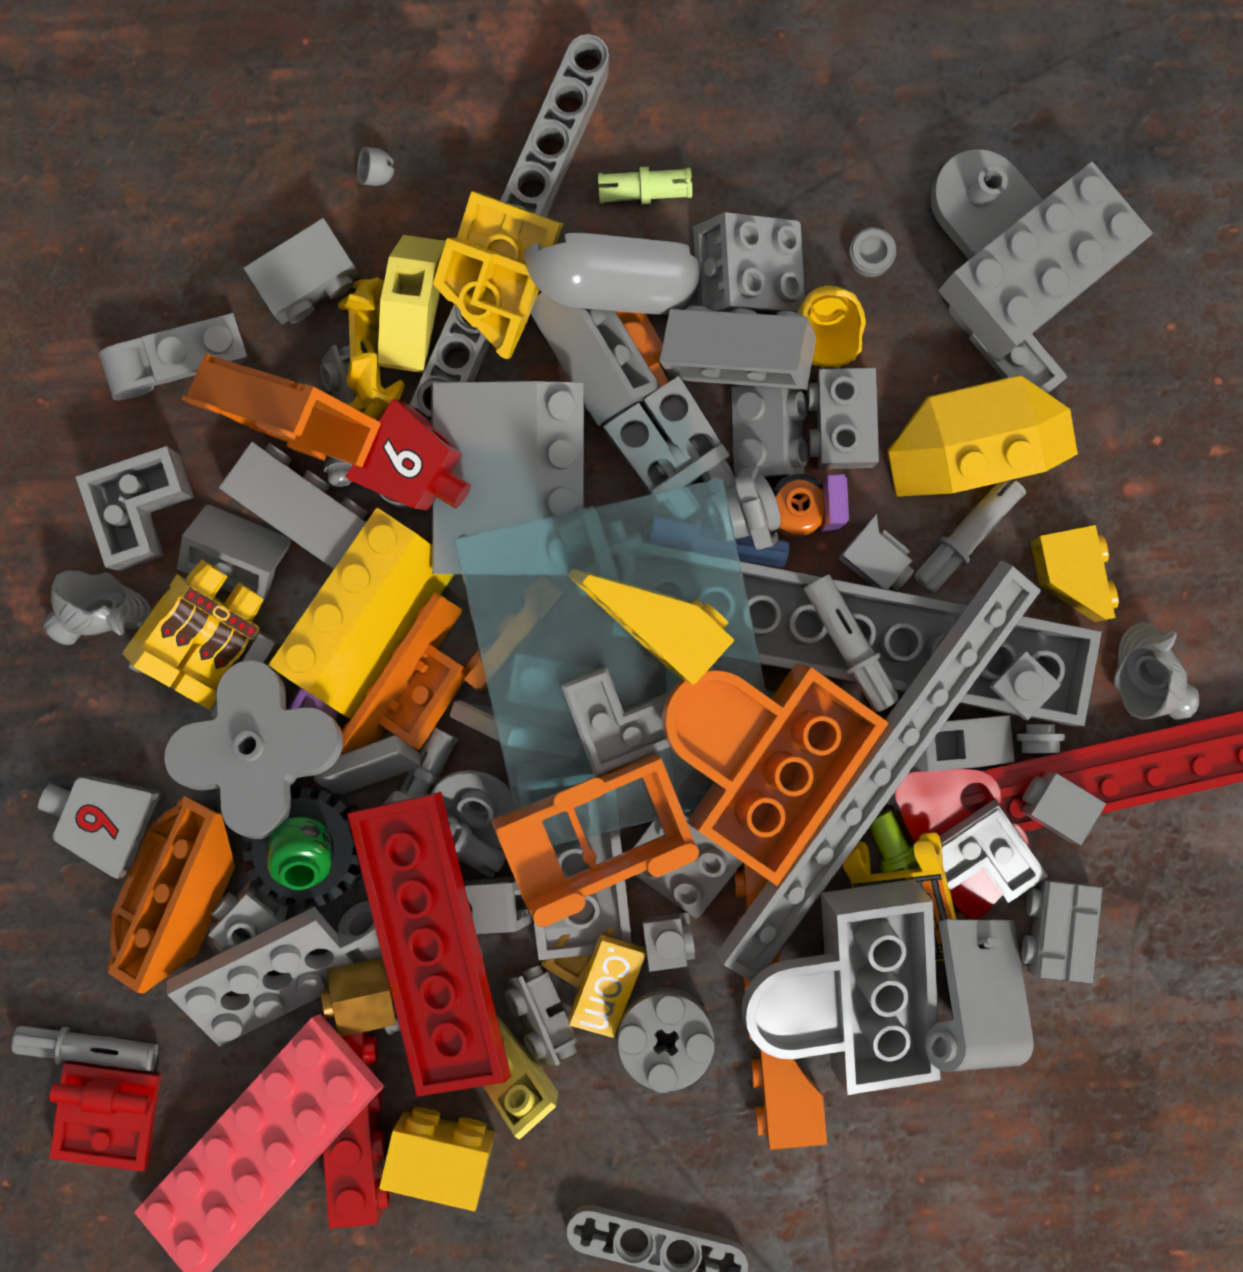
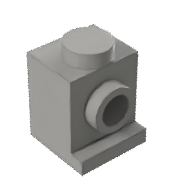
(668, 940)

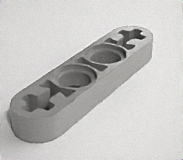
(659, 1237)

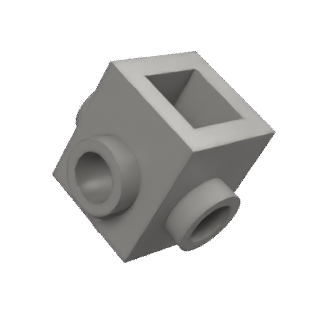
(244, 916)

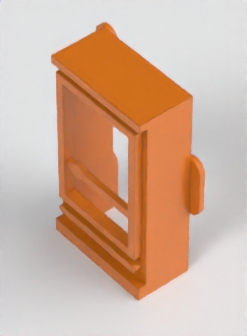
(284, 410)
(535, 864)

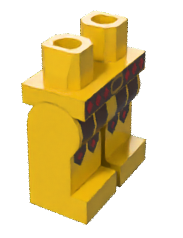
(195, 635)

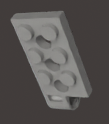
(281, 949)

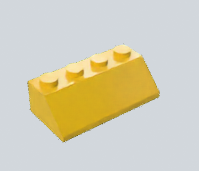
(360, 614)

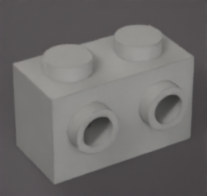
(844, 418)

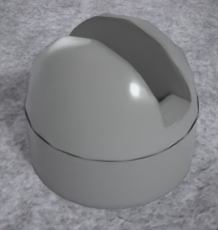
(374, 167)

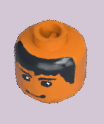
(799, 522)

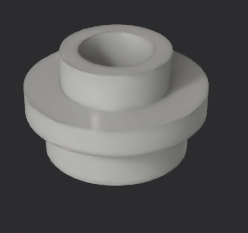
(1040, 739)

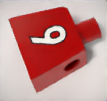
(411, 461)

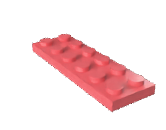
(259, 1147)

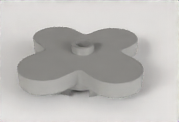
(287, 747)

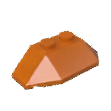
(169, 895)

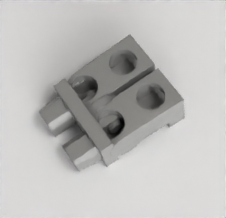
(690, 447)

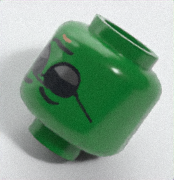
(299, 853)

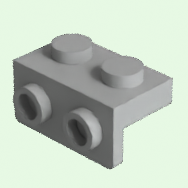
(769, 430)

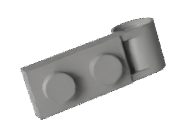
(169, 355)

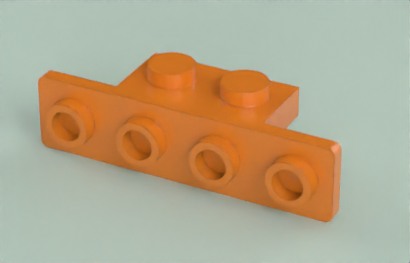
(413, 685)

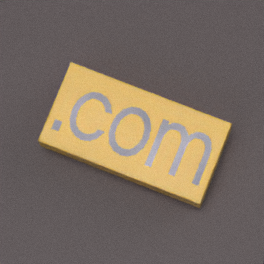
(606, 986)

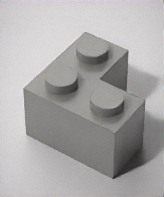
(122, 500)

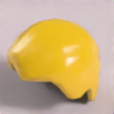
(837, 323)

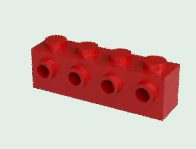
(355, 1156)

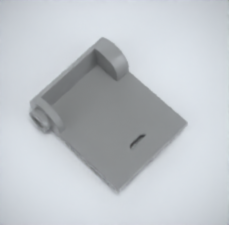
(986, 999)

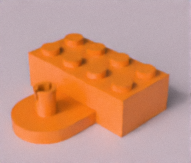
(770, 759)

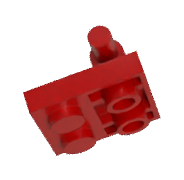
(104, 1115)

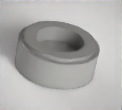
(872, 252)

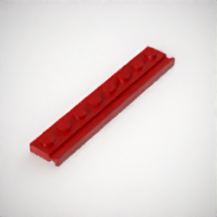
(1128, 768)

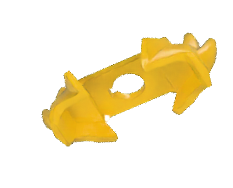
(363, 370)

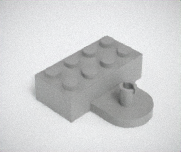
(1024, 250)
(861, 999)

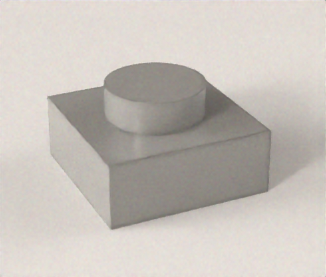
(1025, 685)

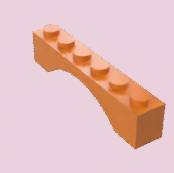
(791, 1100)

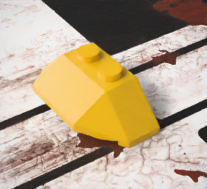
(980, 438)

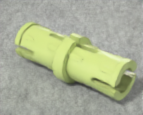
(645, 185)

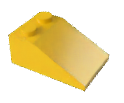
(676, 632)

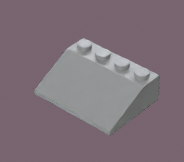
(517, 454)

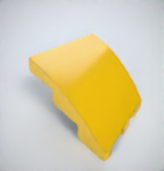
(487, 268)

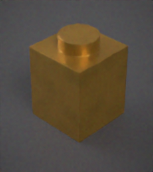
(358, 997)

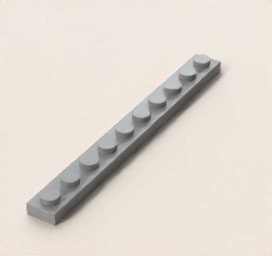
(909, 732)

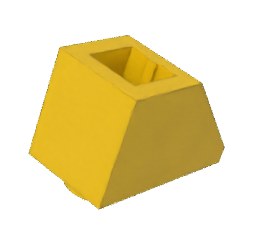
(1074, 571)

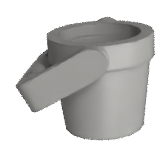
(753, 508)

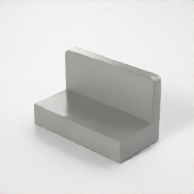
(235, 547)

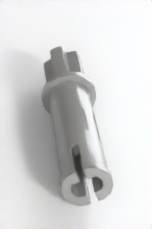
(968, 535)
(852, 644)
(81, 1048)

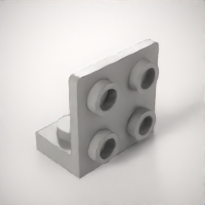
(749, 263)
(698, 882)

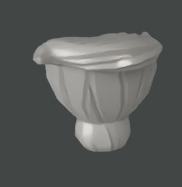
(92, 606)
(1152, 675)

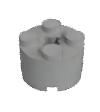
(664, 1066)

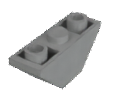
(969, 745)

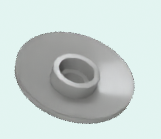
(461, 797)

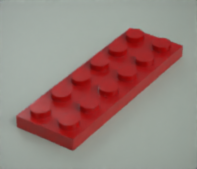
(429, 945)

